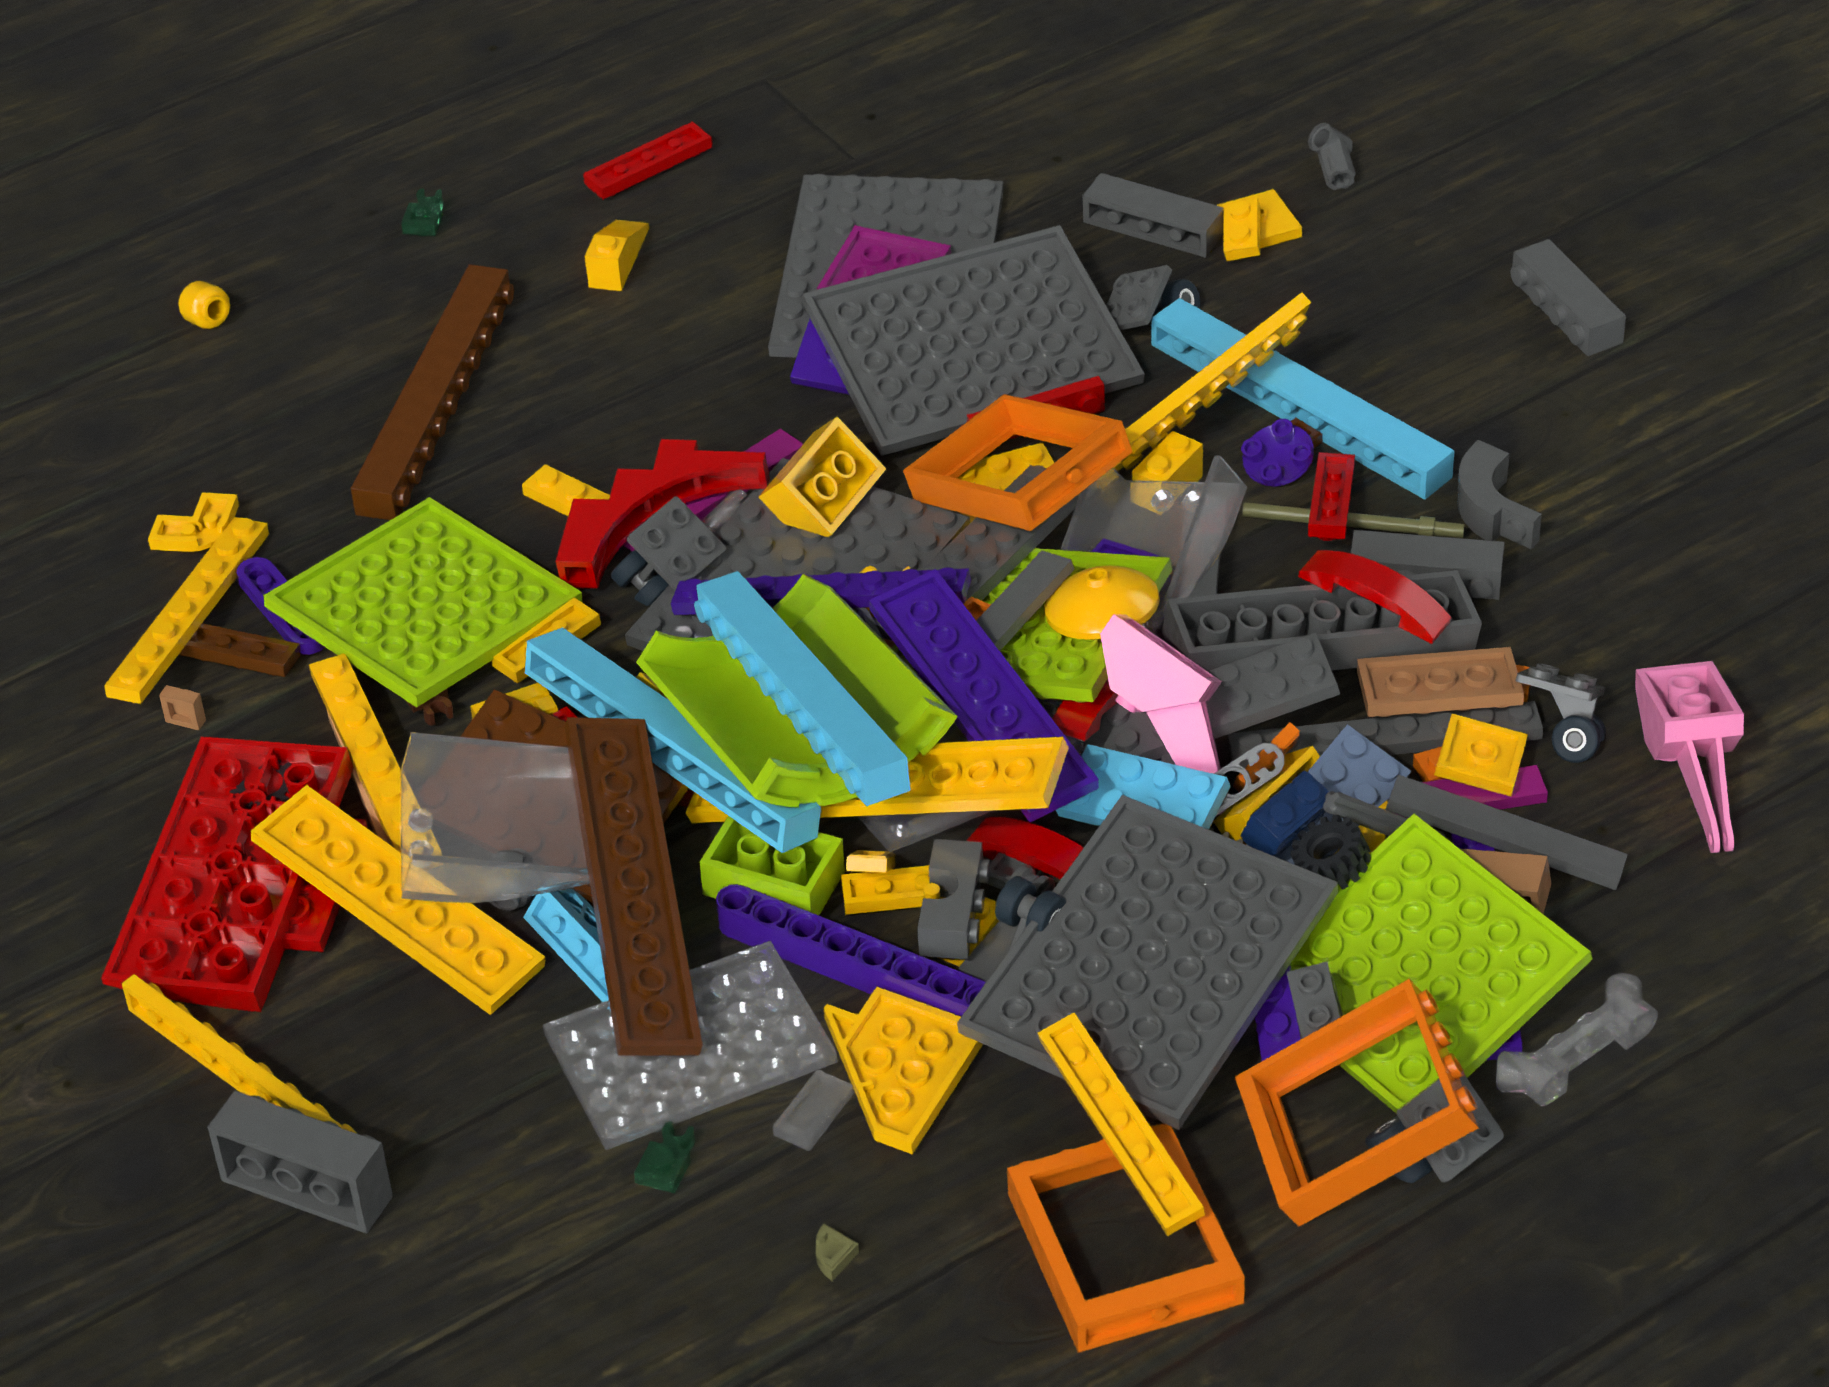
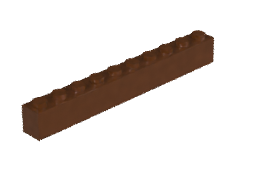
(432, 393)

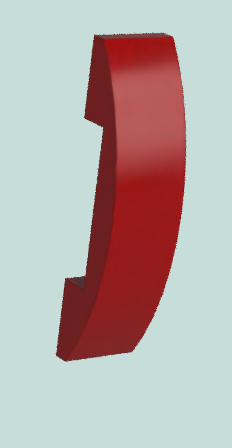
(1382, 585)
(1084, 718)
(1027, 844)

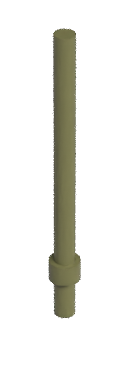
(1424, 526)

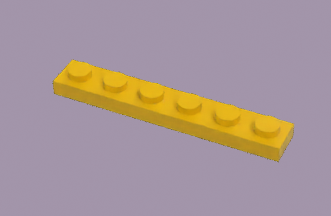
(1121, 1124)

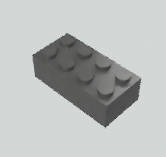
(301, 1161)

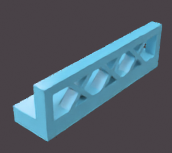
(571, 931)

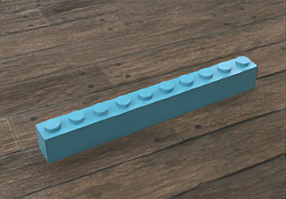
(1295, 391)
(803, 689)
(608, 691)

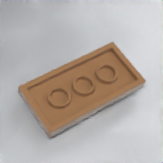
(1439, 682)

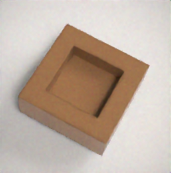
(182, 707)

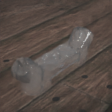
(1545, 1072)

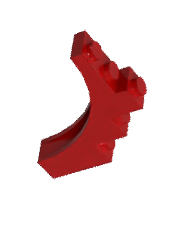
(680, 470)

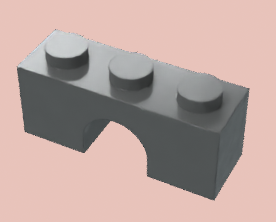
(949, 923)

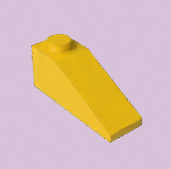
(614, 253)

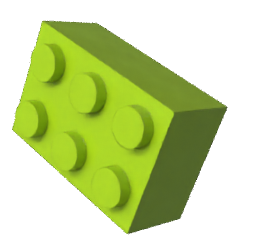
(798, 876)

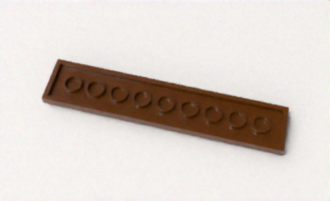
(632, 888)

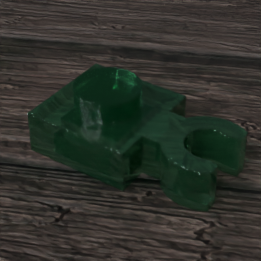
(425, 216)
(666, 1163)

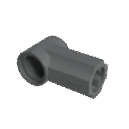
(1334, 155)

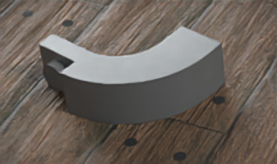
(1483, 507)

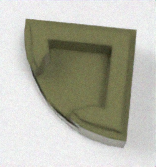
(834, 1251)

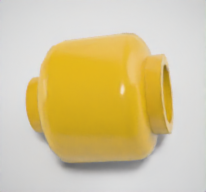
(204, 304)

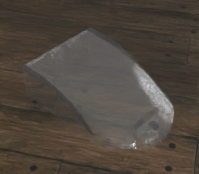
(1163, 518)
(474, 802)

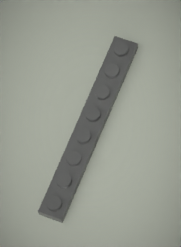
(1396, 733)

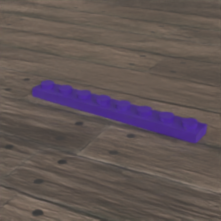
(853, 588)

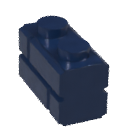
(1285, 815)

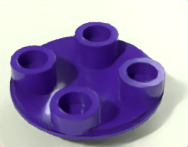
(1277, 454)

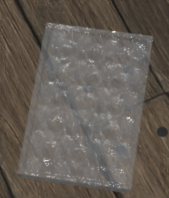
(752, 1037)

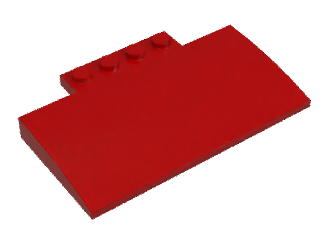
(211, 899)

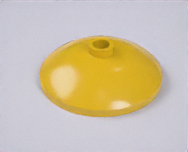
(1092, 596)

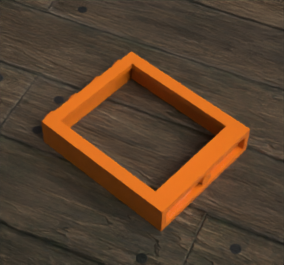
(1096, 445)
(1321, 1051)
(1138, 1307)

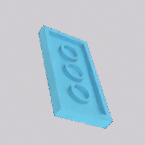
(1162, 785)

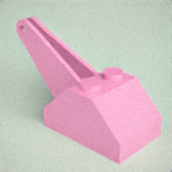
(1166, 686)
(1690, 714)

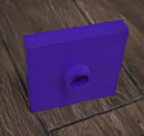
(814, 366)

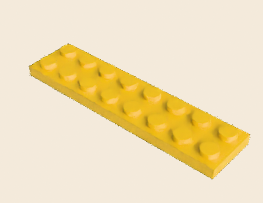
(1206, 385)
(365, 879)

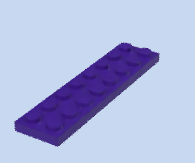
(973, 676)

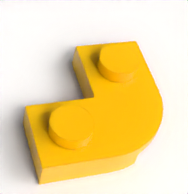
(196, 532)

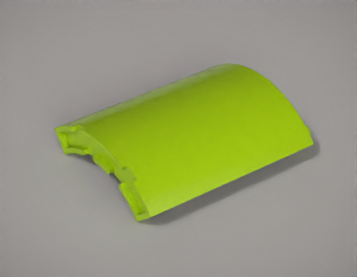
(750, 730)

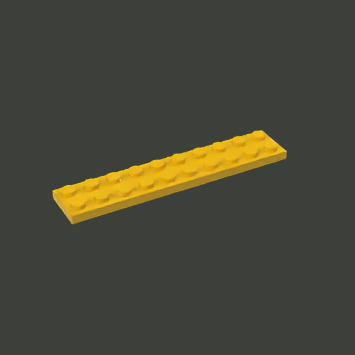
(956, 779)

